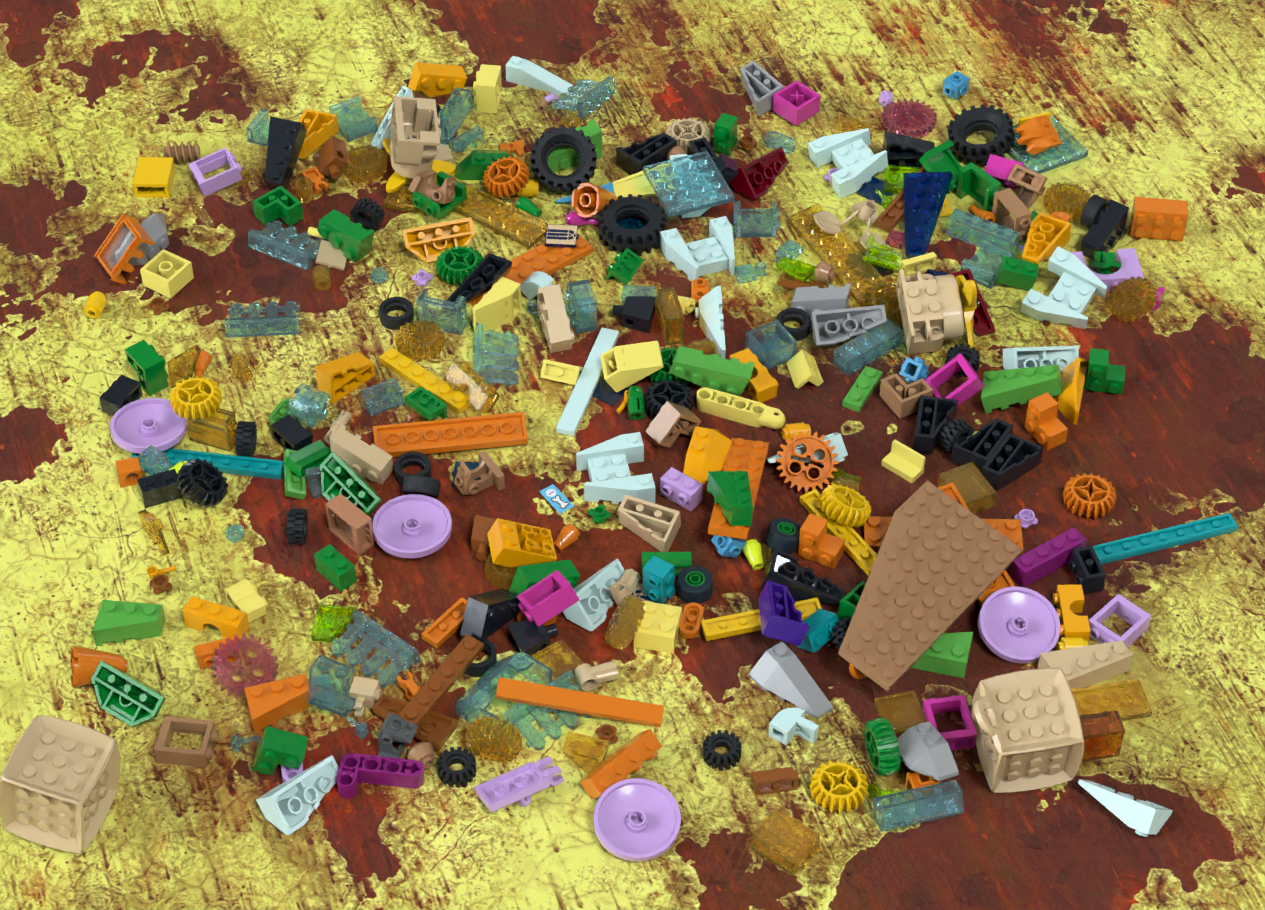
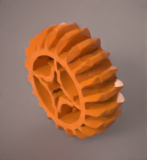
(506, 176)
(1101, 497)

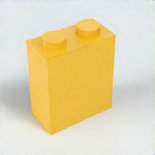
(154, 177)

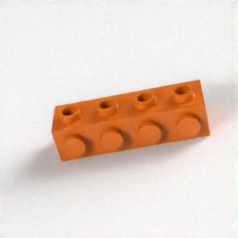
(621, 763)

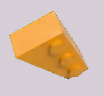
(437, 78)
(319, 129)
(344, 375)

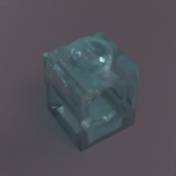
(154, 461)

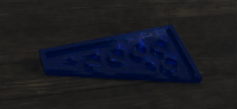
(922, 206)

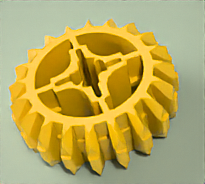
(195, 398)
(845, 505)
(837, 780)

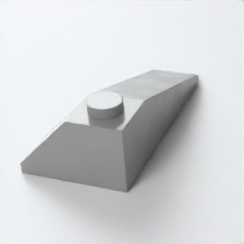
(841, 324)

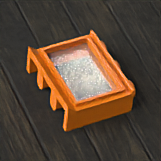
(121, 246)

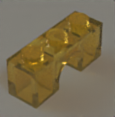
(482, 394)

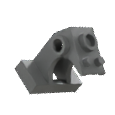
(395, 730)

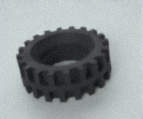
(978, 120)
(557, 138)
(637, 239)

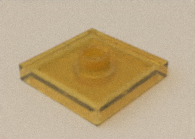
(558, 658)
(900, 710)

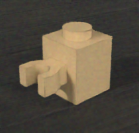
(366, 693)

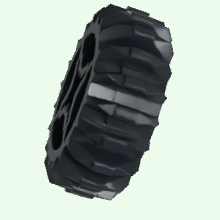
(665, 391)
(202, 483)

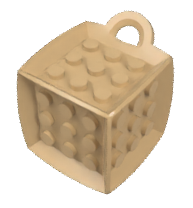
(1027, 730)
(59, 783)

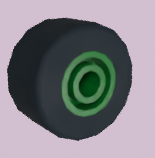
(783, 535)
(694, 585)

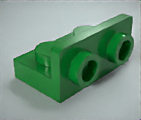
(625, 266)
(426, 404)

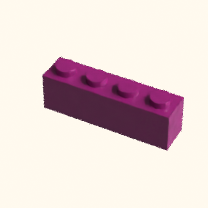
(1046, 557)

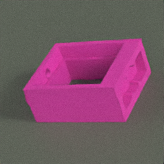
(964, 391)
(547, 598)
(962, 738)

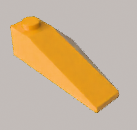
(1044, 237)

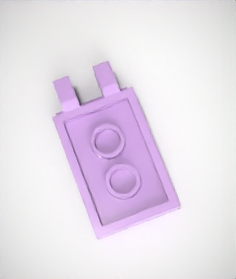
(518, 784)

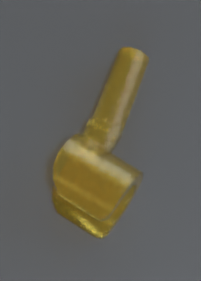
(245, 178)

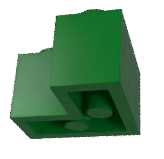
(276, 205)
(149, 367)
(1103, 376)
(279, 748)

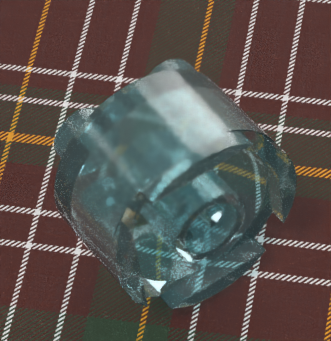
(308, 405)

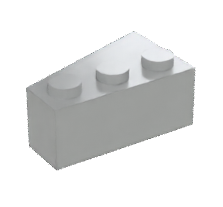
(759, 86)
(821, 299)

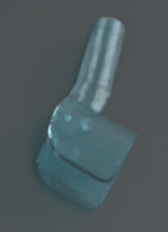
(361, 728)
(237, 741)

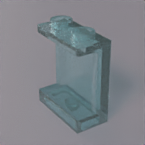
(353, 119)
(755, 221)
(986, 263)
(449, 315)
(331, 685)

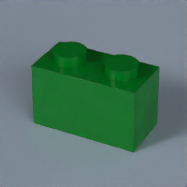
(725, 134)
(1017, 273)
(335, 567)

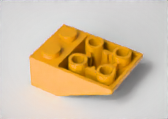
(520, 544)

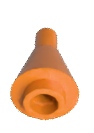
(982, 213)
(202, 363)

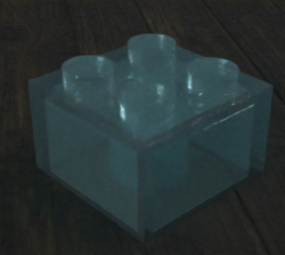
(581, 306)
(771, 344)

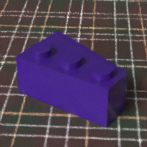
(779, 615)

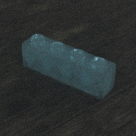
(454, 113)
(975, 229)
(868, 347)
(918, 805)

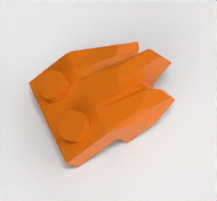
(1038, 135)

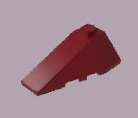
(759, 174)
(982, 322)

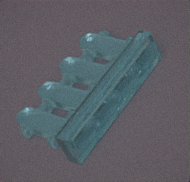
(586, 96)
(280, 247)
(262, 326)
(490, 350)
(376, 634)
(518, 716)

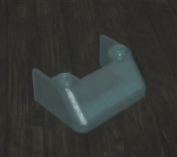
(478, 697)

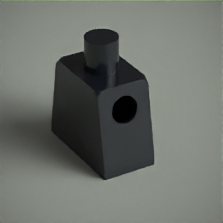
(637, 312)
(530, 638)

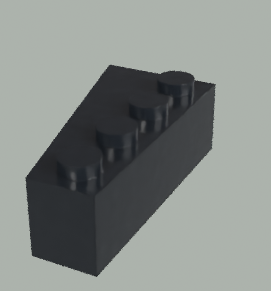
(283, 150)

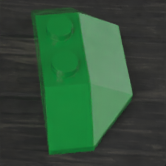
(476, 162)
(341, 478)
(125, 695)

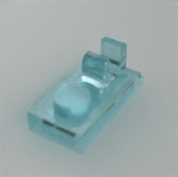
(465, 139)

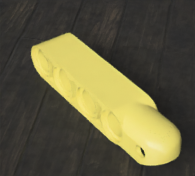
(738, 409)

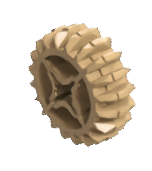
(688, 130)

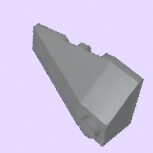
(786, 676)

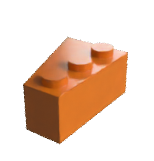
(276, 700)

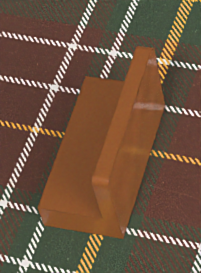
(775, 780)

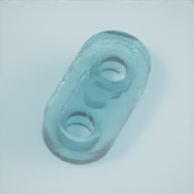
(776, 140)

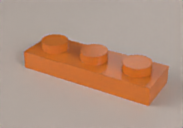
(446, 624)

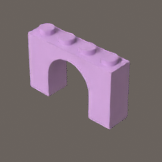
(1129, 267)

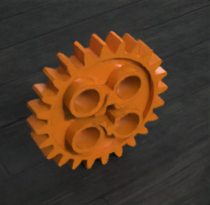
(802, 478)

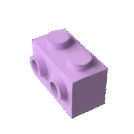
(681, 489)

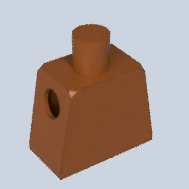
(331, 157)
(479, 536)

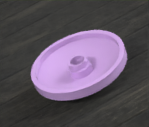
(146, 424)
(412, 526)
(1018, 624)
(637, 819)

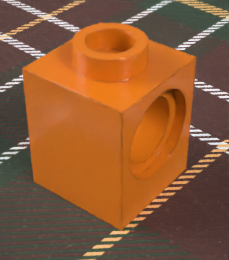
(129, 471)

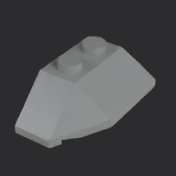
(157, 229)
(927, 752)

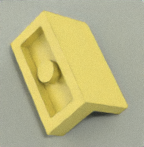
(921, 263)
(804, 369)
(560, 371)
(904, 462)

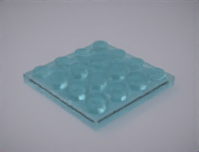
(1067, 152)
(688, 184)

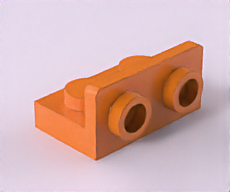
(205, 652)

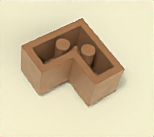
(901, 397)
(671, 422)

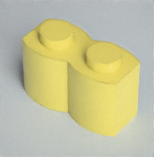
(245, 598)

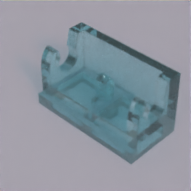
(382, 397)

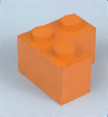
(1043, 421)
(818, 544)

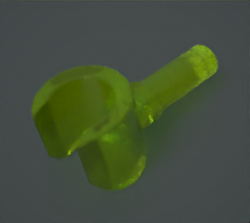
(886, 200)
(842, 473)
(874, 791)

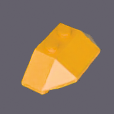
(432, 239)
(1072, 389)
(706, 453)

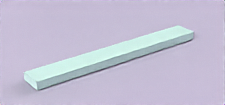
(586, 383)

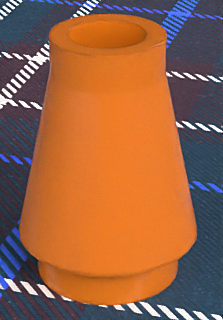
(566, 537)

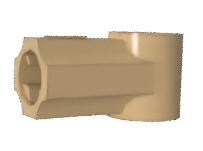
(625, 585)
(591, 676)

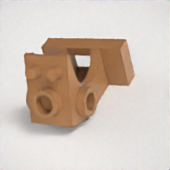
(1030, 182)
(425, 184)
(486, 471)

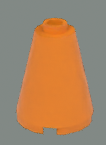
(590, 199)
(85, 661)

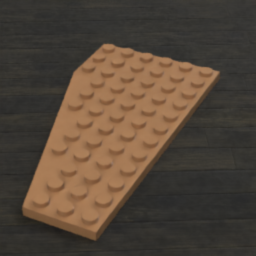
(921, 582)

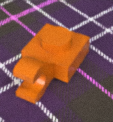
(408, 685)

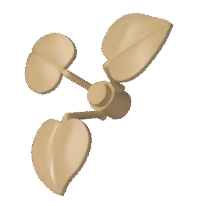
(864, 210)

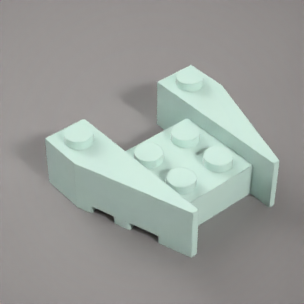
(852, 158)
(704, 255)
(1070, 294)
(610, 472)

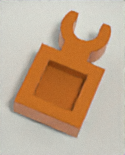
(316, 178)

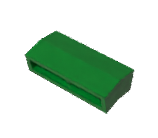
(307, 458)
(678, 559)

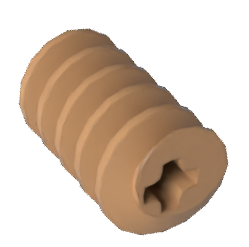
(183, 152)

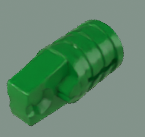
(635, 403)

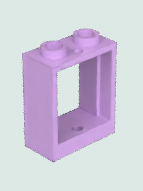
(211, 163)
(1127, 611)

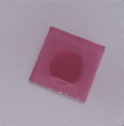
(896, 239)

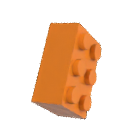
(1158, 218)

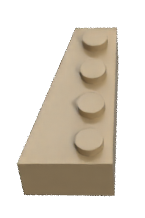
(1090, 663)

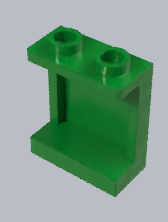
(942, 160)
(978, 185)
(439, 210)

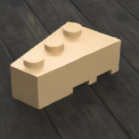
(366, 459)

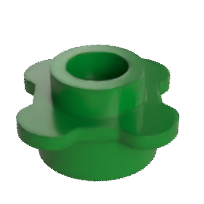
(599, 514)

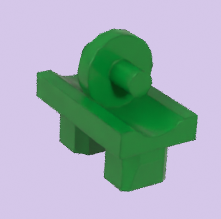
(1104, 262)

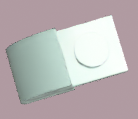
(535, 281)
(790, 723)

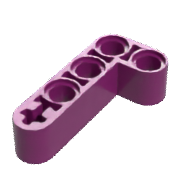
(377, 770)

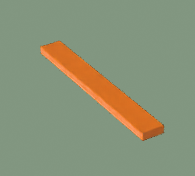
(579, 702)

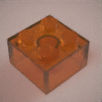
(1102, 735)

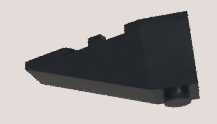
(482, 278)
(801, 582)

